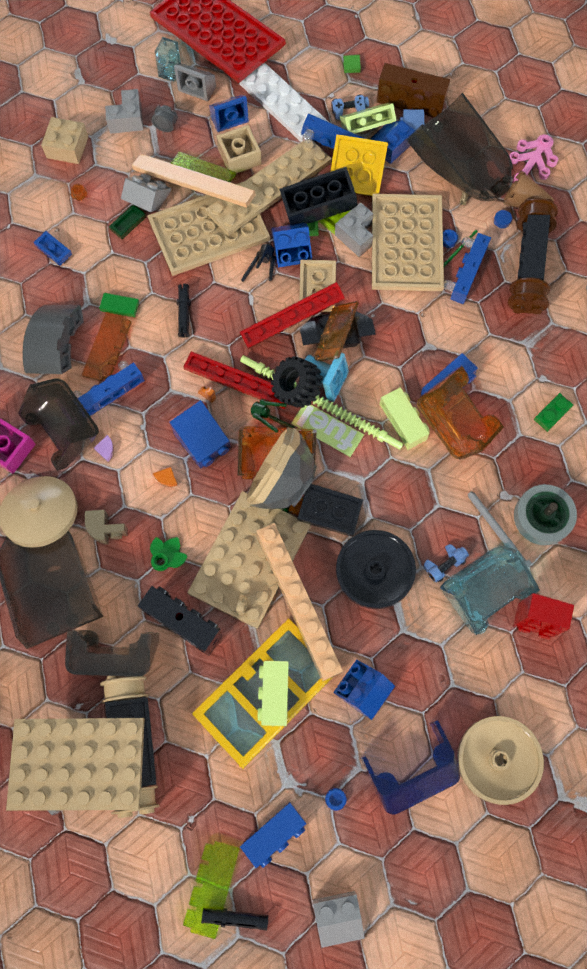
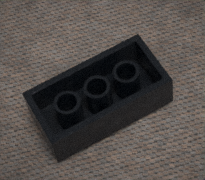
(319, 197)

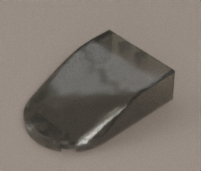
(464, 151)
(46, 589)

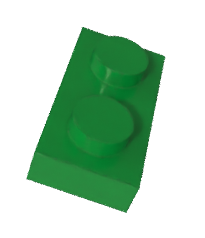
(553, 412)

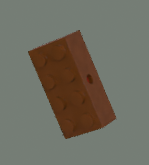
(412, 89)

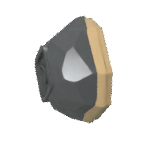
(283, 474)

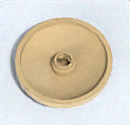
(38, 511)
(500, 760)

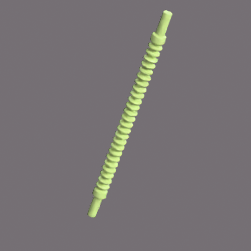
(260, 368)

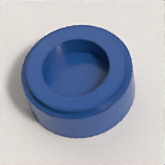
(502, 219)
(449, 238)
(335, 799)

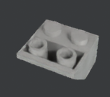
(145, 192)

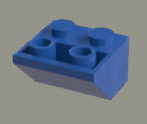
(291, 244)
(364, 689)

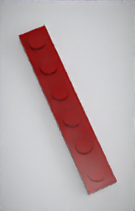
(292, 315)
(230, 377)

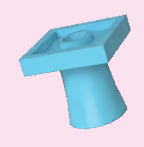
(333, 375)

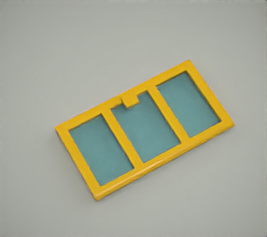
(232, 708)

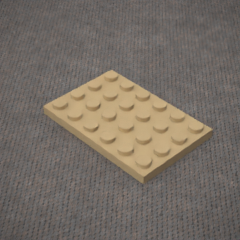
(193, 239)
(407, 242)
(239, 564)
(76, 764)

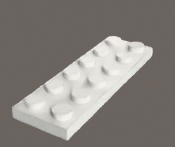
(279, 99)

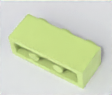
(369, 118)
(404, 418)
(273, 693)

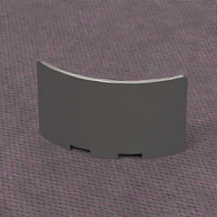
(47, 339)

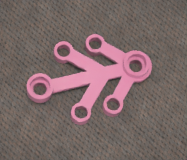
(543, 144)

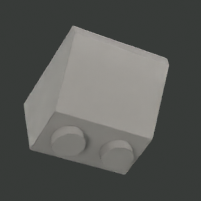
(194, 81)
(338, 919)

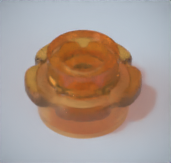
(78, 188)

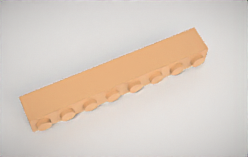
(298, 602)

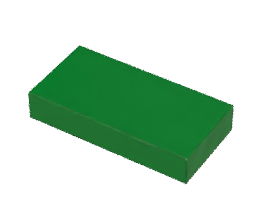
(119, 305)

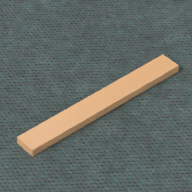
(194, 180)

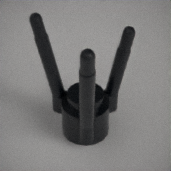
(264, 255)

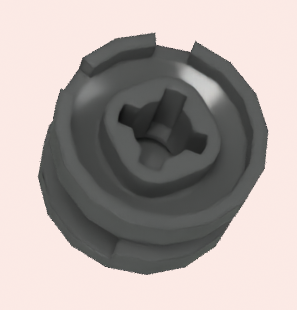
(164, 118)

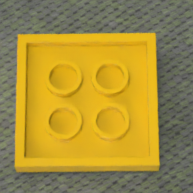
(363, 161)

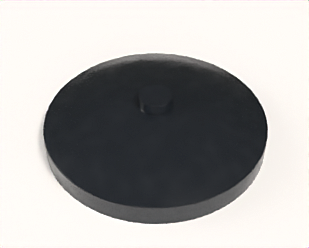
(375, 569)

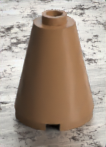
(524, 189)

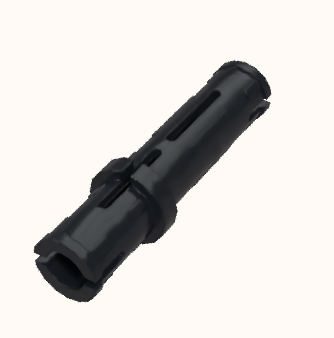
(183, 303)
(236, 919)

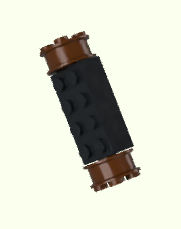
(530, 289)

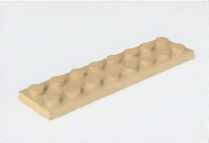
(290, 168)

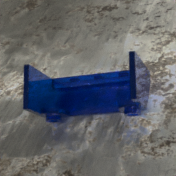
(400, 797)

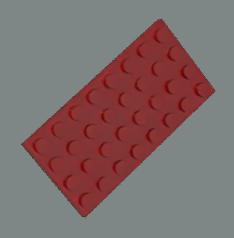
(220, 33)

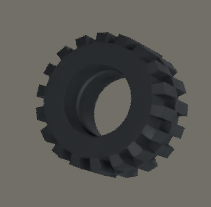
(285, 378)

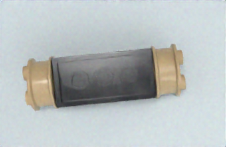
(127, 699)

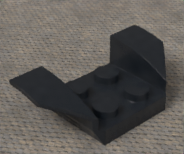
(360, 327)

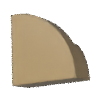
(242, 604)

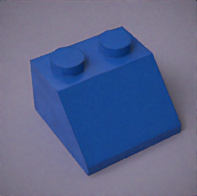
(229, 113)
(396, 136)

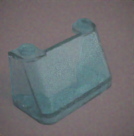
(489, 586)

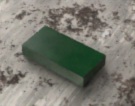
(127, 221)

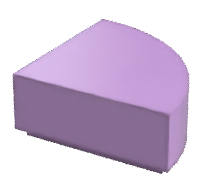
(105, 448)

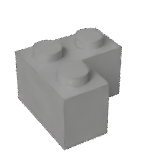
(126, 116)
(353, 229)

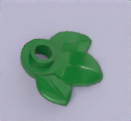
(169, 552)

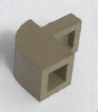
(97, 526)

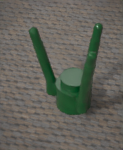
(260, 410)

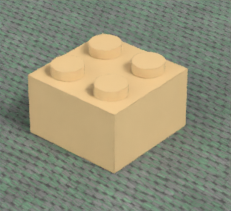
(65, 140)
(239, 149)

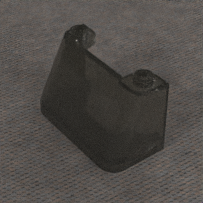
(62, 418)
(87, 658)

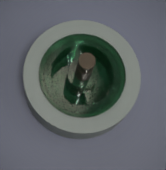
(545, 514)

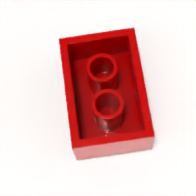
(543, 616)

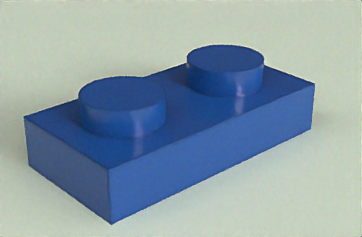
(52, 248)

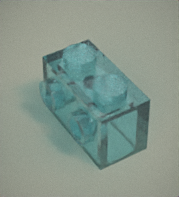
(167, 56)

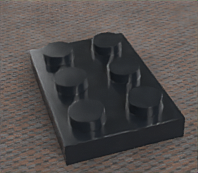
(330, 510)

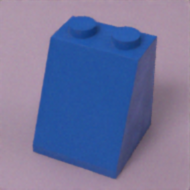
(200, 435)

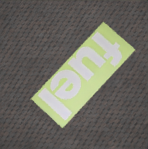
(328, 429)

